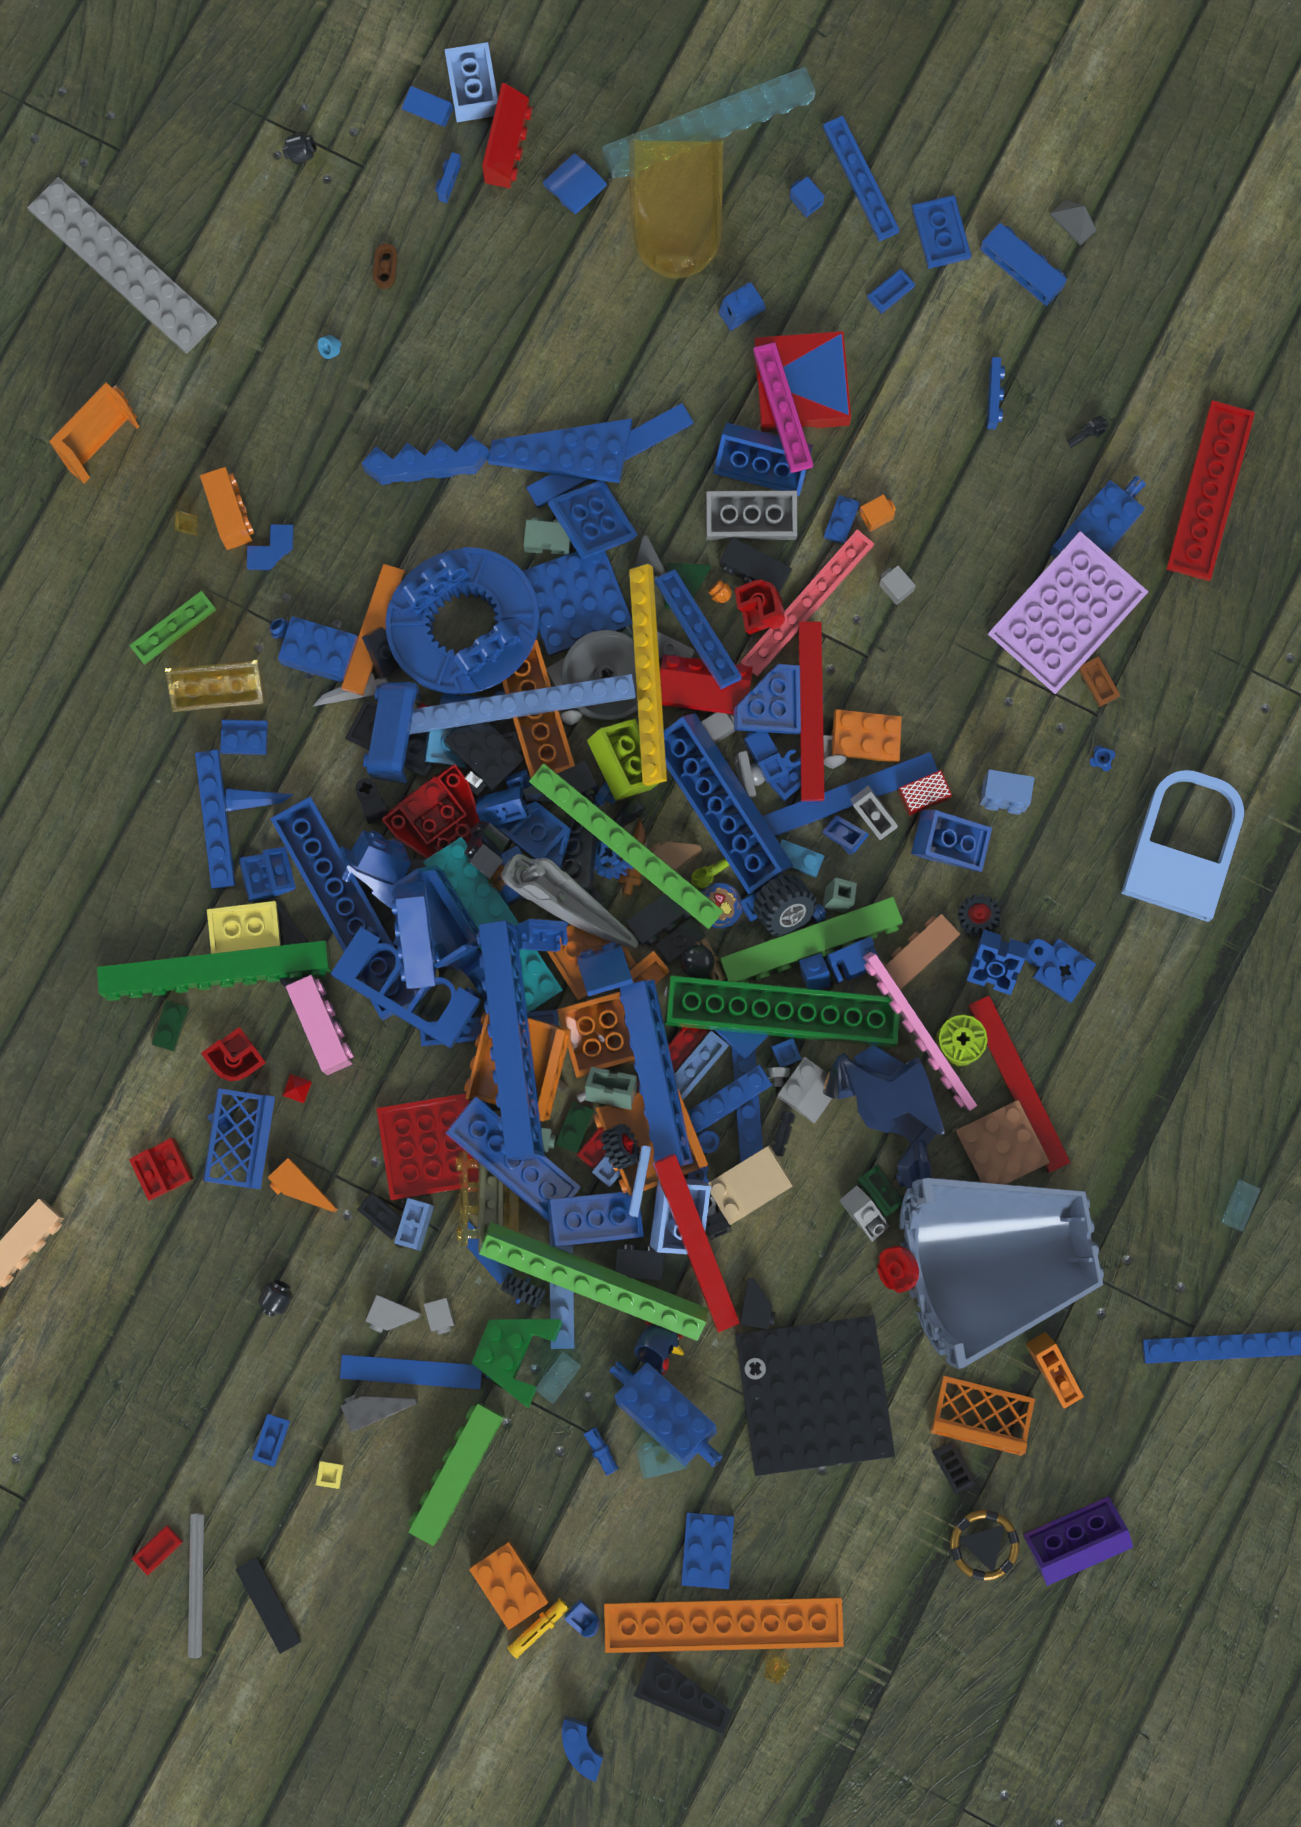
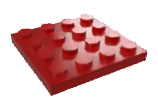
(417, 1149)

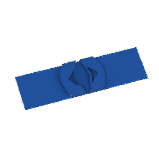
(496, 1269)

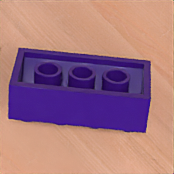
(1078, 1540)

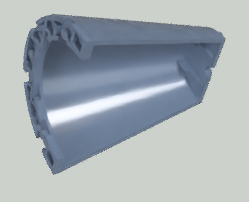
(995, 1260)

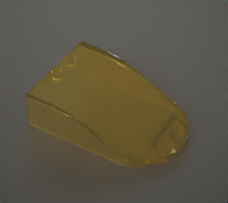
(676, 204)

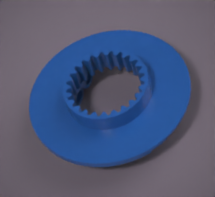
(492, 655)

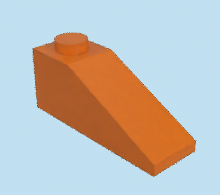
(294, 1183)
(1054, 1369)

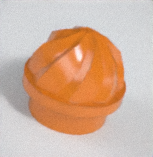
(720, 592)

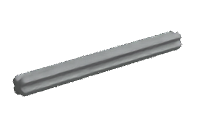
(195, 1585)

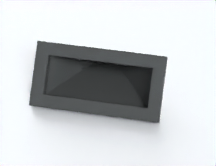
(1074, 220)
(648, 556)

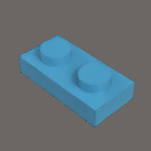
(802, 858)

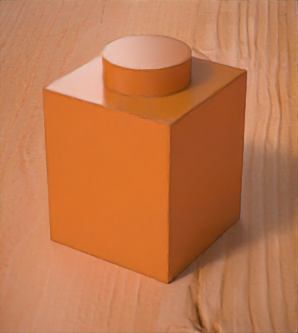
(877, 512)

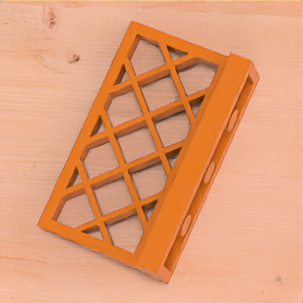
(977, 1435)

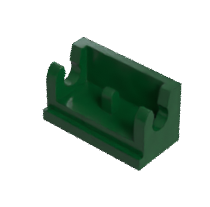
(880, 1191)

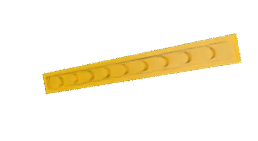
(647, 675)

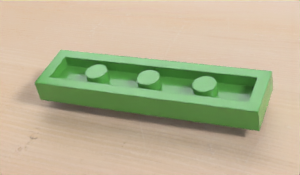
(172, 627)

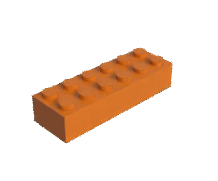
(543, 733)

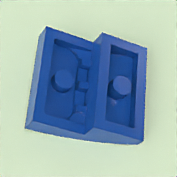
(574, 183)
(267, 874)

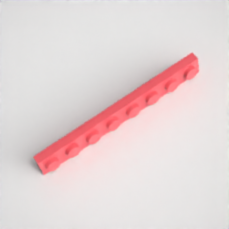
(808, 602)

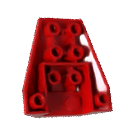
(435, 813)

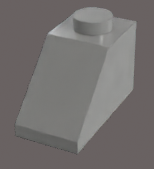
(389, 1314)

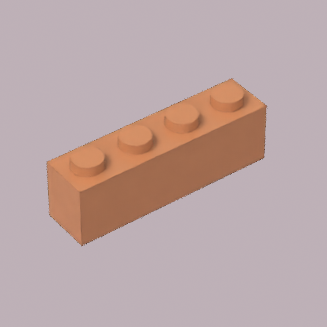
(920, 951)

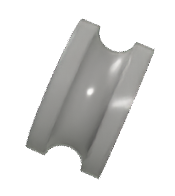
(747, 1369)

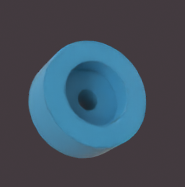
(329, 346)

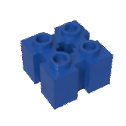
(997, 962)

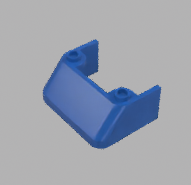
(391, 731)
(449, 920)

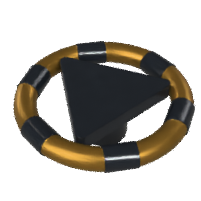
(984, 1545)

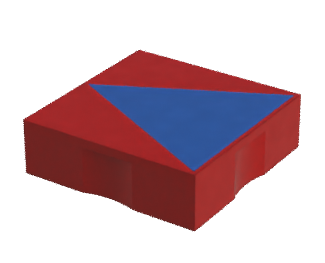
(816, 379)

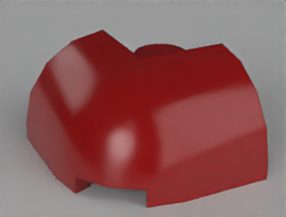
(760, 606)
(233, 1056)

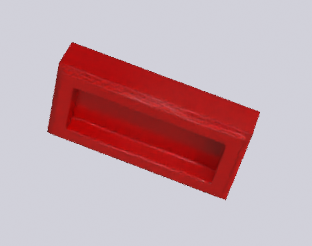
(157, 1550)

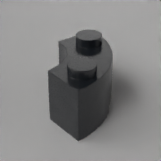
(485, 848)

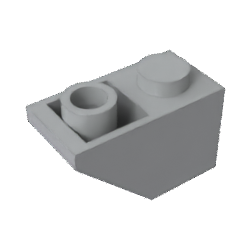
(864, 1213)

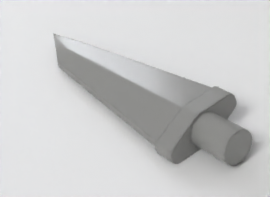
(341, 695)

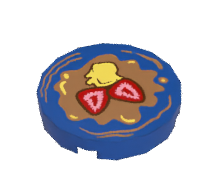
(727, 899)

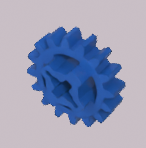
(607, 857)

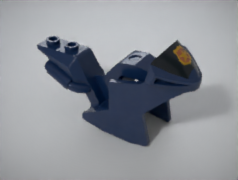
(893, 1104)

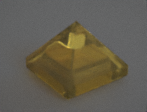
(186, 522)
(775, 1670)

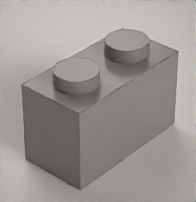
(874, 812)

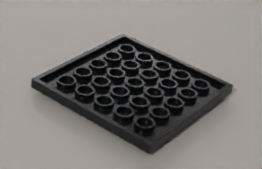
(817, 1397)

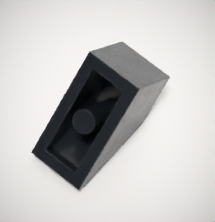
(756, 1307)

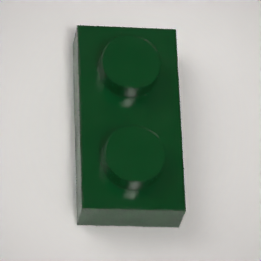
(170, 1026)
(574, 1127)

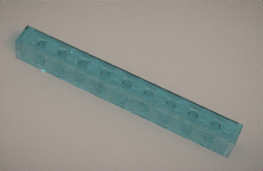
(719, 117)

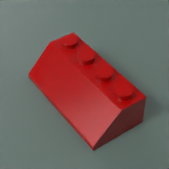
(506, 137)
(691, 685)

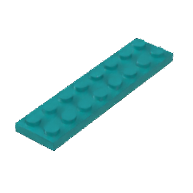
(487, 906)

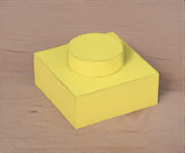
(329, 1474)

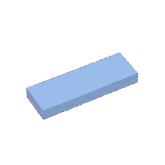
(640, 1181)

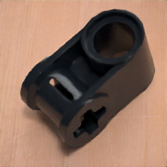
(371, 804)

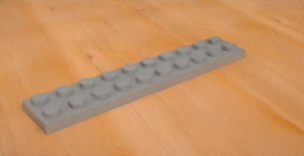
(122, 265)

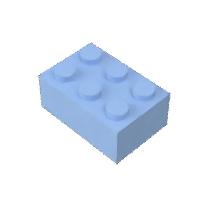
(472, 81)
(664, 1232)

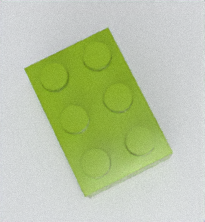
(619, 758)

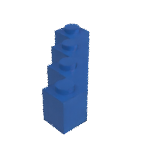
(437, 463)

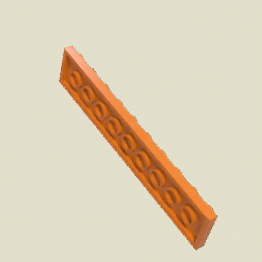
(723, 1625)

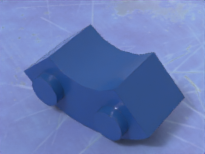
(579, 1749)

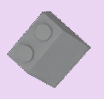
(805, 1090)

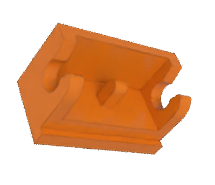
(649, 969)

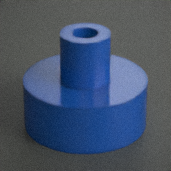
(604, 795)

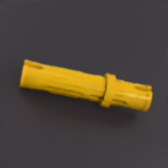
(541, 1625)

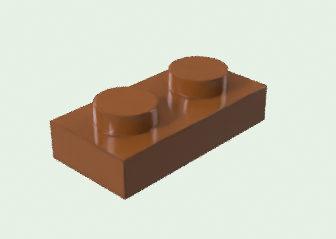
(1099, 681)

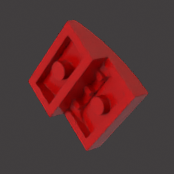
(161, 1169)

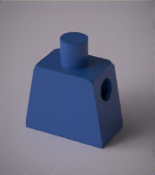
(743, 304)

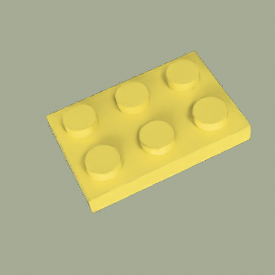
(244, 927)

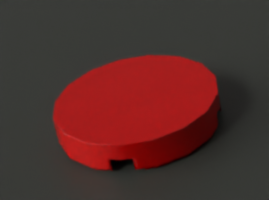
(898, 1269)

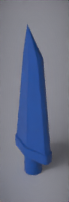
(243, 799)

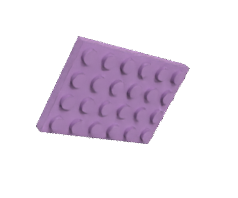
(1068, 612)

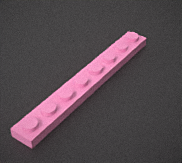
(913, 1024)

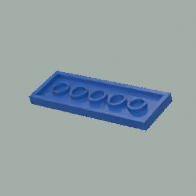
(530, 1179)

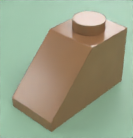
(676, 854)

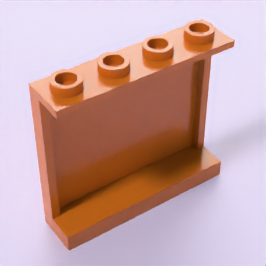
(92, 428)
(549, 1049)
(610, 1116)

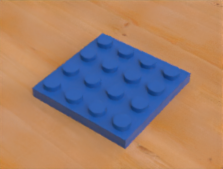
(576, 599)

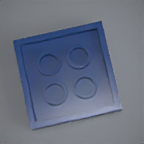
(592, 519)

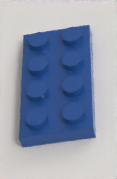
(593, 1219)

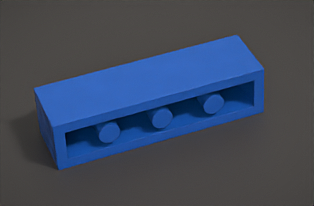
(1023, 264)

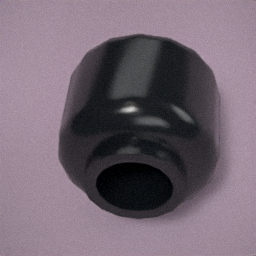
(299, 147)
(275, 1297)

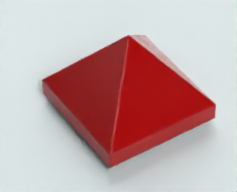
(297, 1088)

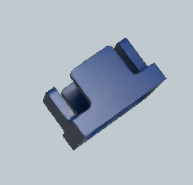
(850, 960)

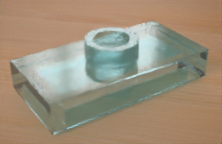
(1240, 1205)

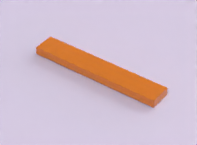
(361, 663)

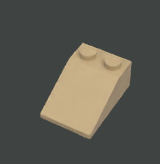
(750, 1185)

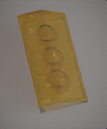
(215, 686)

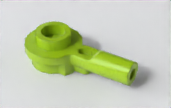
(704, 876)

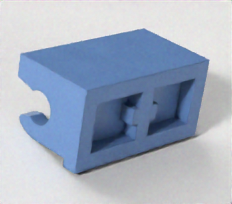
(414, 1224)

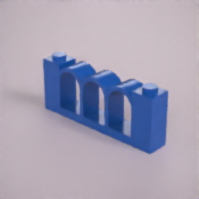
(357, 957)

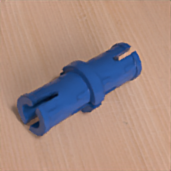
(601, 1451)

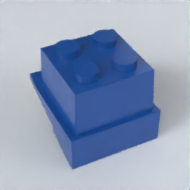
(376, 863)

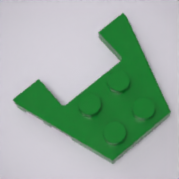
(504, 1349)

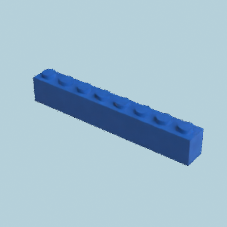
(655, 1071)

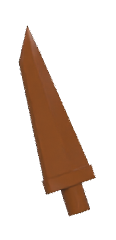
(633, 876)

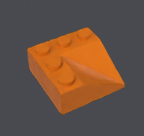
(597, 1034)

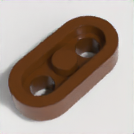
(385, 267)

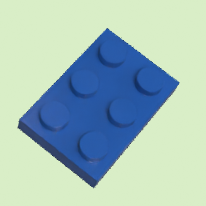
(707, 1550)

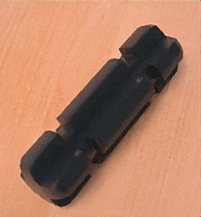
(783, 1133)

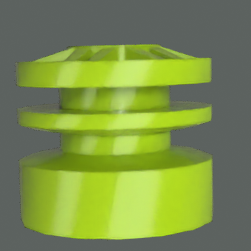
(953, 1051)

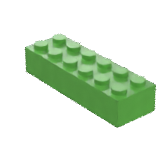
(456, 1474)

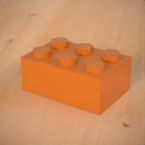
(227, 508)
(509, 1585)

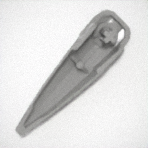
(563, 897)

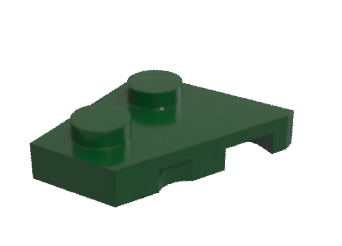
(691, 575)

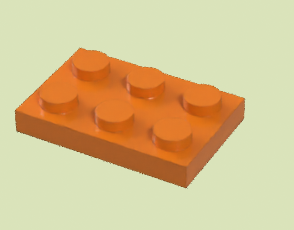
(866, 736)

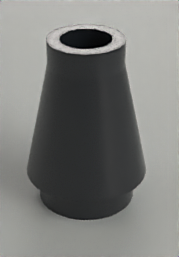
(629, 812)

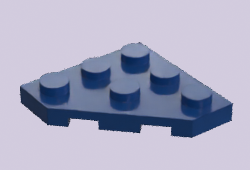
(772, 703)

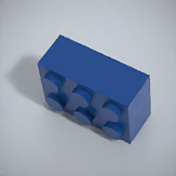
(317, 649)

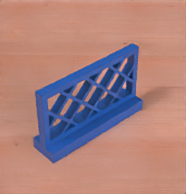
(259, 1139)

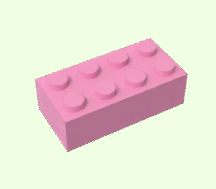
(318, 1023)

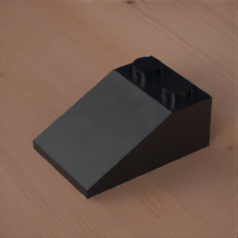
(577, 776)

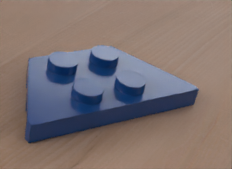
(539, 834)

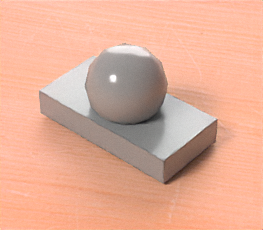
(748, 774)

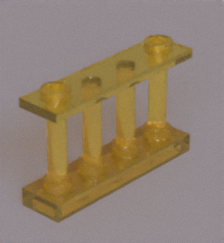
(510, 1208)

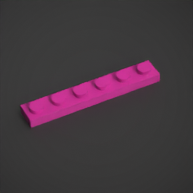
(783, 407)

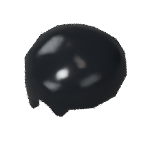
(697, 961)

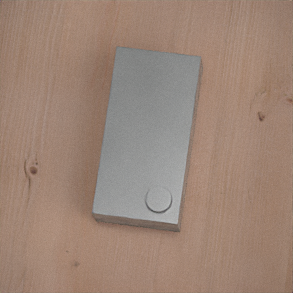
(751, 515)

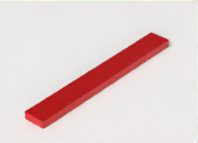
(811, 711)
(680, 1049)
(1019, 1081)
(695, 1242)

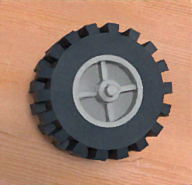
(784, 905)

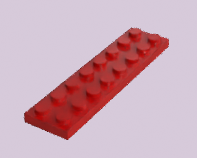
(1210, 490)

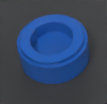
(708, 1141)

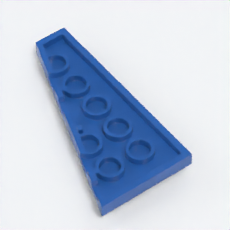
(580, 451)

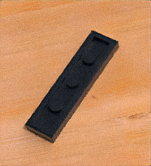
(268, 1605)

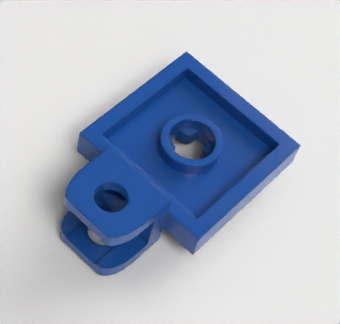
(1049, 960)

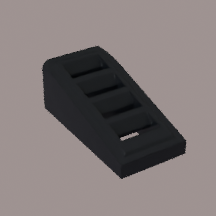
(946, 1471)

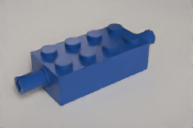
(1105, 517)
(665, 1414)

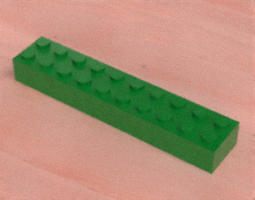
(781, 1011)

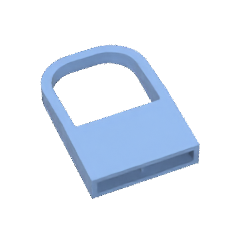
(1178, 878)

